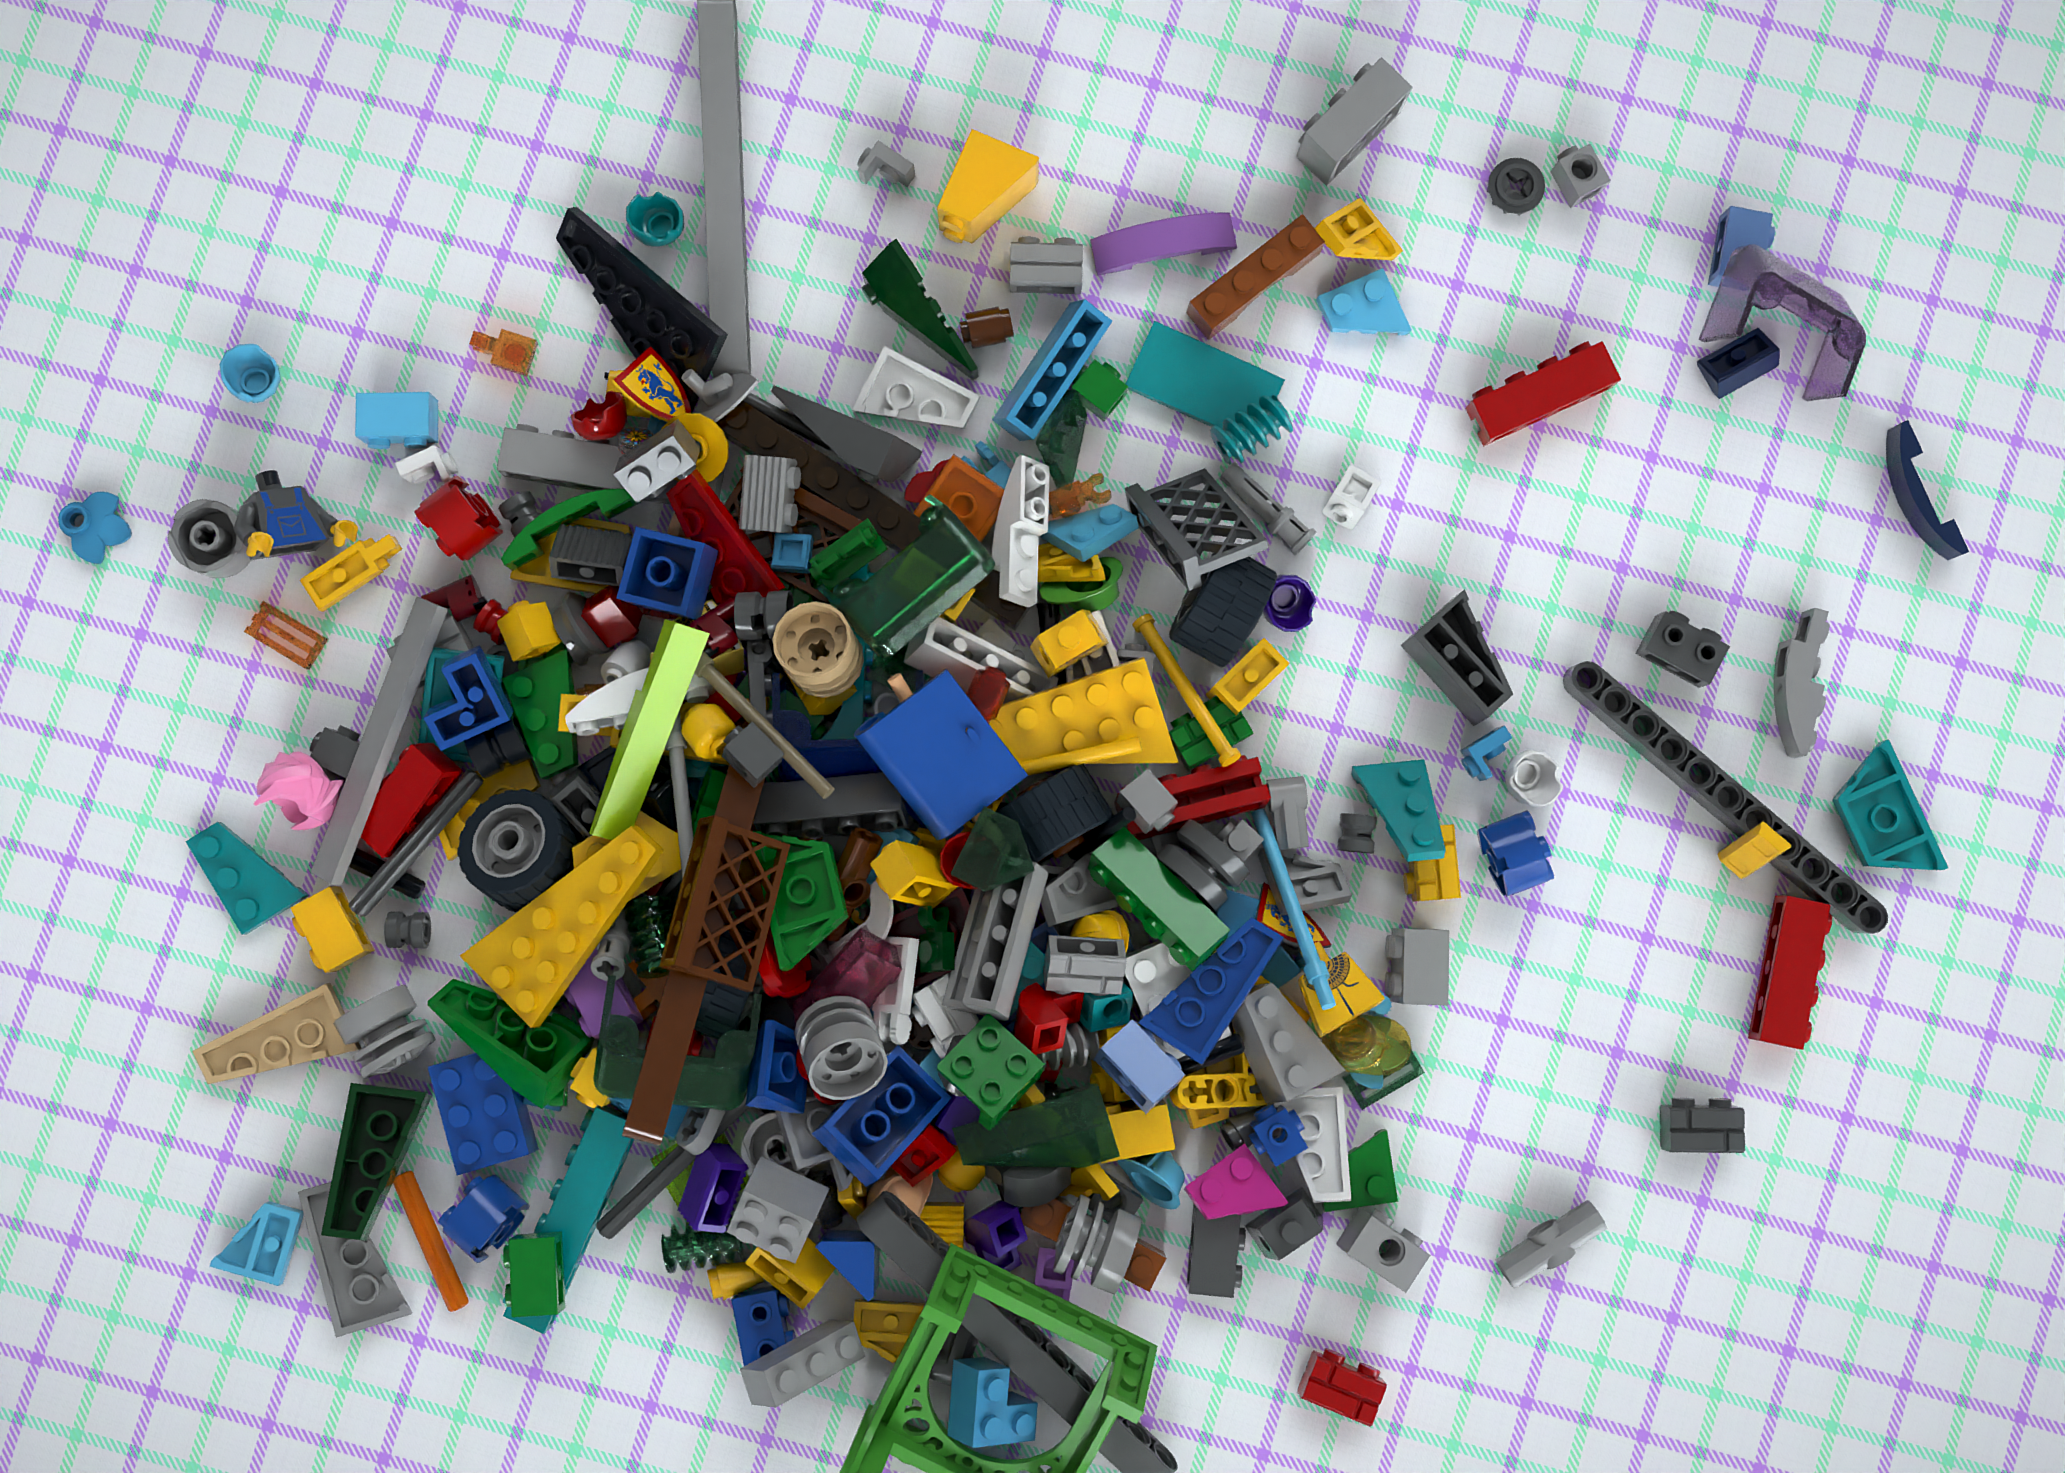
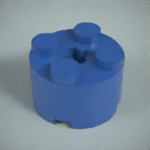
(1515, 854)
(484, 1216)

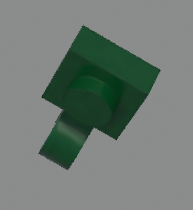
(937, 945)

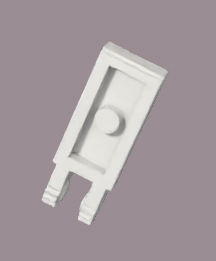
(895, 1001)

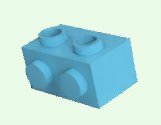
(396, 419)

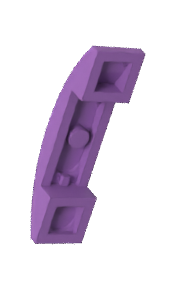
(1163, 240)

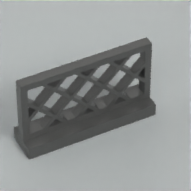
(1169, 535)

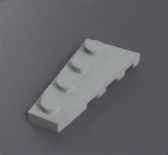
(351, 1272)

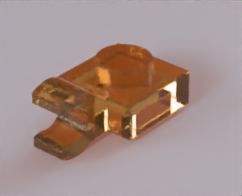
(508, 352)
(1071, 497)

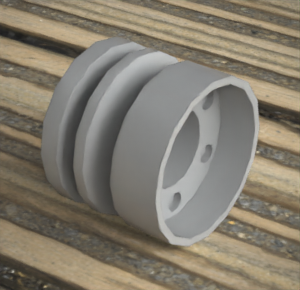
(384, 1031)
(840, 1047)
(1097, 1244)

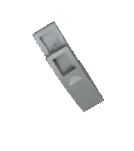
(1795, 696)

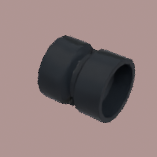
(498, 746)

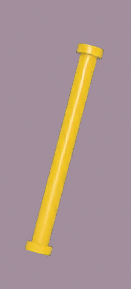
(1227, 754)

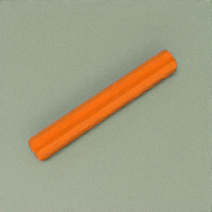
(430, 1241)

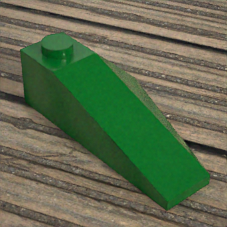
(528, 1059)

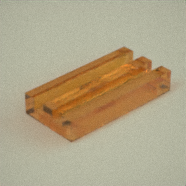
(260, 620)

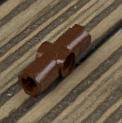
(854, 871)

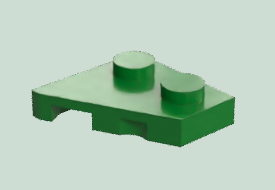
(1370, 1175)

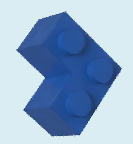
(477, 700)

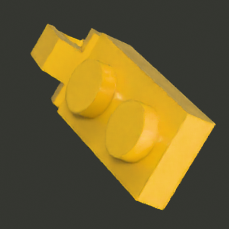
(349, 570)

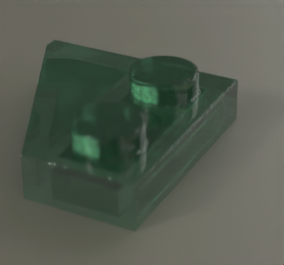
(1062, 438)

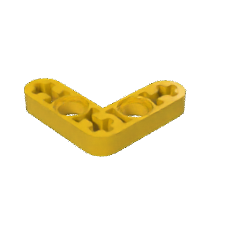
(1238, 1084)

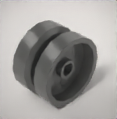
(1206, 860)

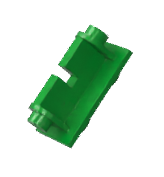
(847, 555)

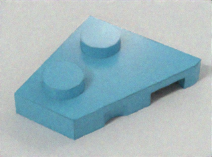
(1364, 307)
(1090, 531)

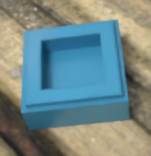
(792, 553)

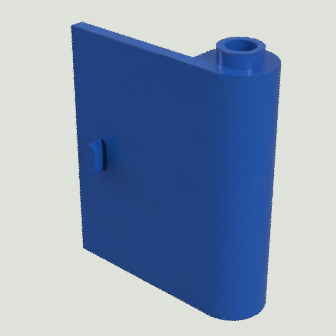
(935, 761)

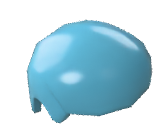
(249, 373)

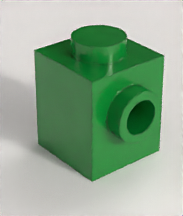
(1100, 388)

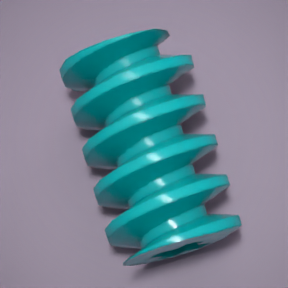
(1251, 428)

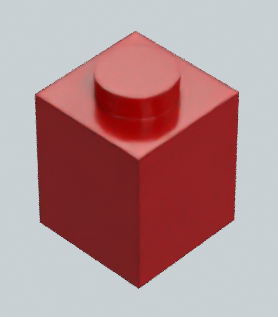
(611, 617)

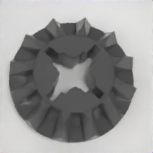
(1516, 170)

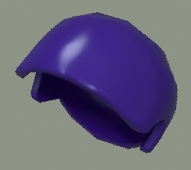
(1290, 604)

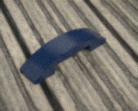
(1912, 497)

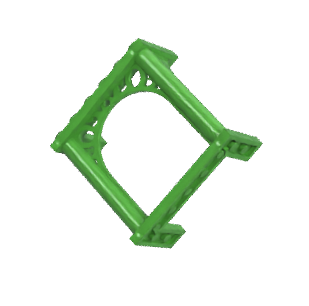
(1118, 1391)

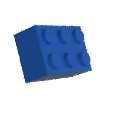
(480, 1114)
(879, 1125)

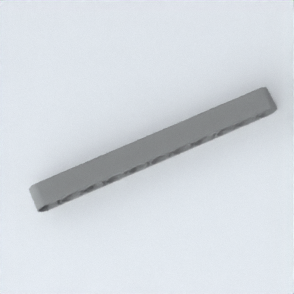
(724, 182)

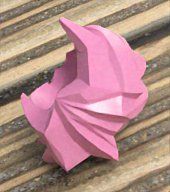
(300, 789)

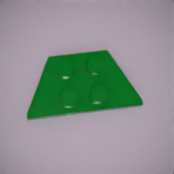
(808, 898)

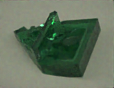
(993, 853)

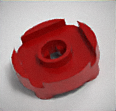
(777, 981)

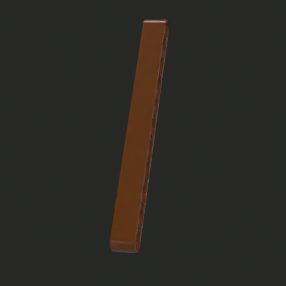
(684, 991)

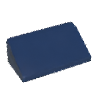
(1739, 362)

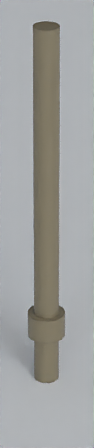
(707, 670)

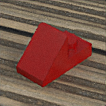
(923, 1156)

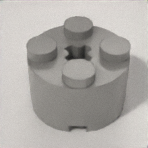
(193, 534)

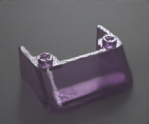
(1766, 281)

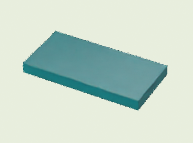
(1197, 377)

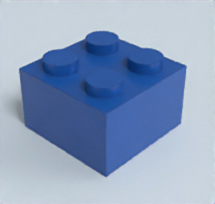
(667, 573)

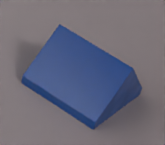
(774, 1074)
(853, 1257)

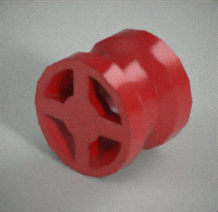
(487, 620)

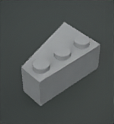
(1281, 1046)

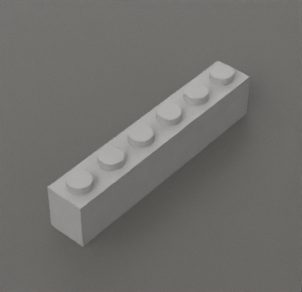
(567, 461)

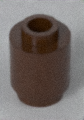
(986, 327)

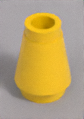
(732, 1279)

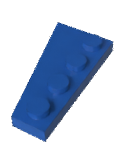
(1207, 1001)

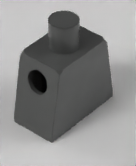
(1287, 1228)

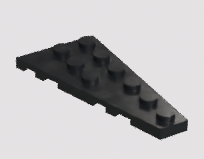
(641, 302)

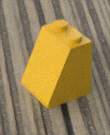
(984, 186)

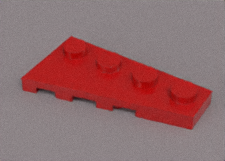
(707, 521)

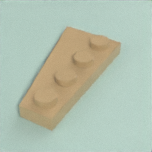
(278, 1039)

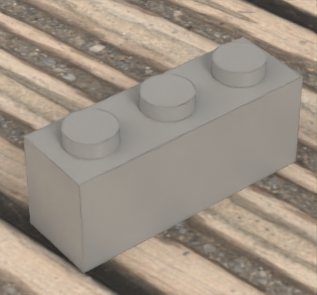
(802, 1363)

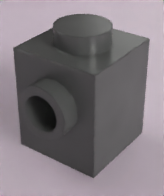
(335, 749)

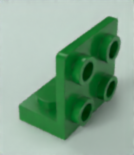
(991, 1069)

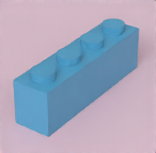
(1052, 370)

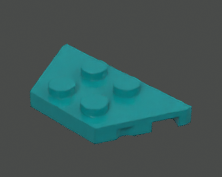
(1885, 816)

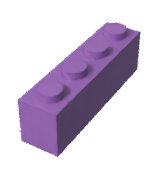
(589, 996)

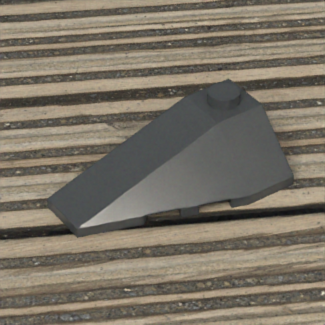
(858, 444)

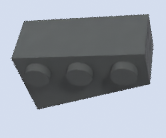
(1459, 660)

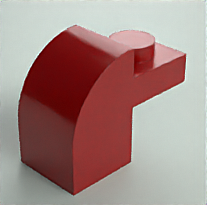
(1044, 1017)

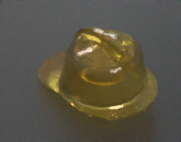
(1370, 1045)

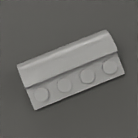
(995, 946)

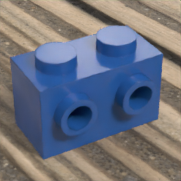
(761, 1321)

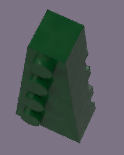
(370, 1151)

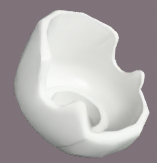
(1533, 778)

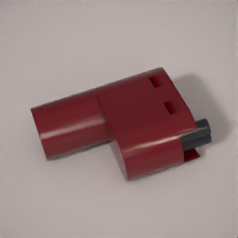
(460, 596)
(717, 624)

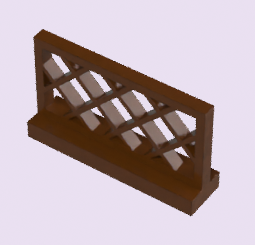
(813, 511)
(695, 896)

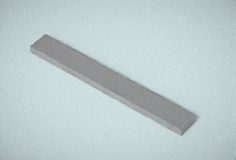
(378, 741)

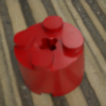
(459, 519)

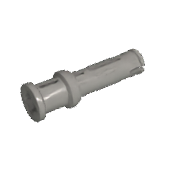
(1279, 519)
(612, 950)

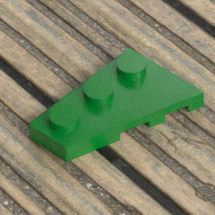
(536, 703)

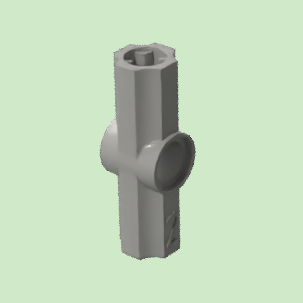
(1551, 1244)

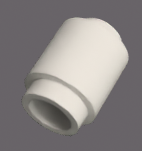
(626, 659)

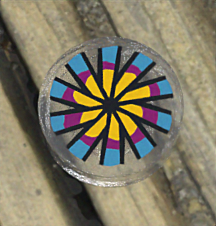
(632, 437)

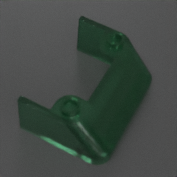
(914, 583)
(704, 1082)

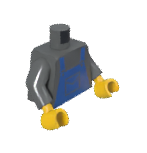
(286, 521)

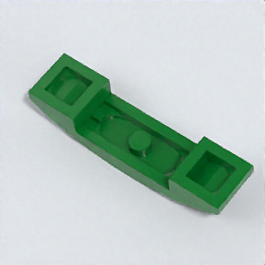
(526, 545)

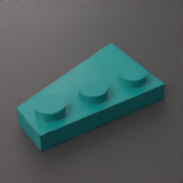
(1406, 804)
(242, 878)

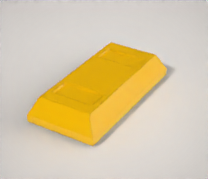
(1753, 850)

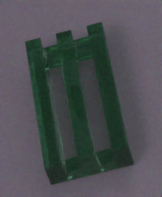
(1356, 1090)

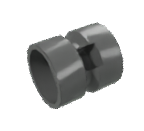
(750, 605)

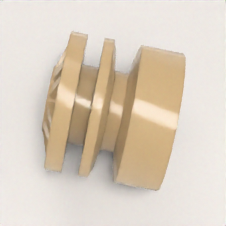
(814, 631)

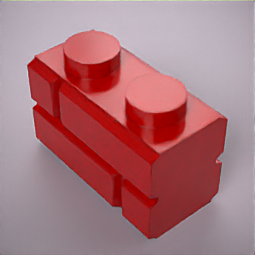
(1342, 1387)

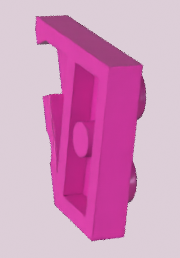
(1235, 1187)

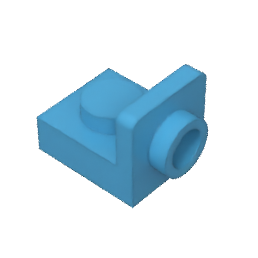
(1488, 746)

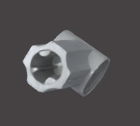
(1288, 810)

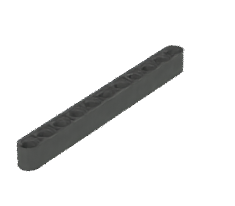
(1741, 801)
(1010, 1337)

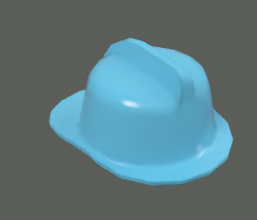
(1156, 1178)

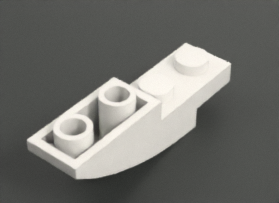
(1017, 530)
(612, 703)

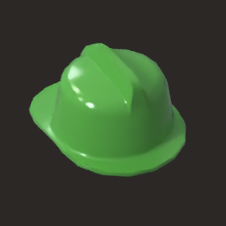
(1086, 594)

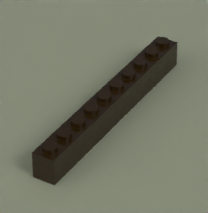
(843, 489)

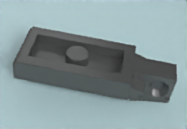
(760, 685)

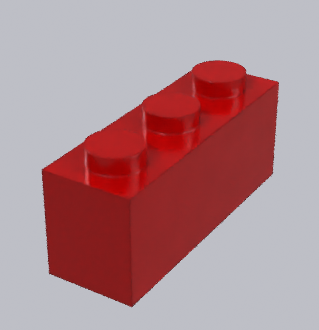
(408, 796)

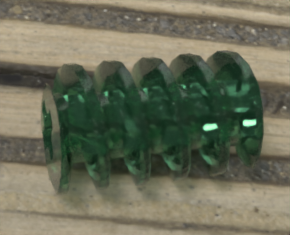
(648, 933)
(697, 1247)

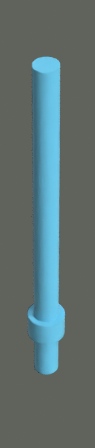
(1315, 969)

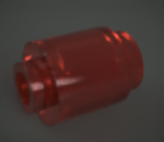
(988, 691)

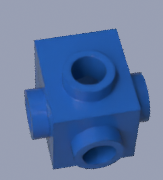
(1287, 1143)

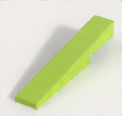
(648, 728)

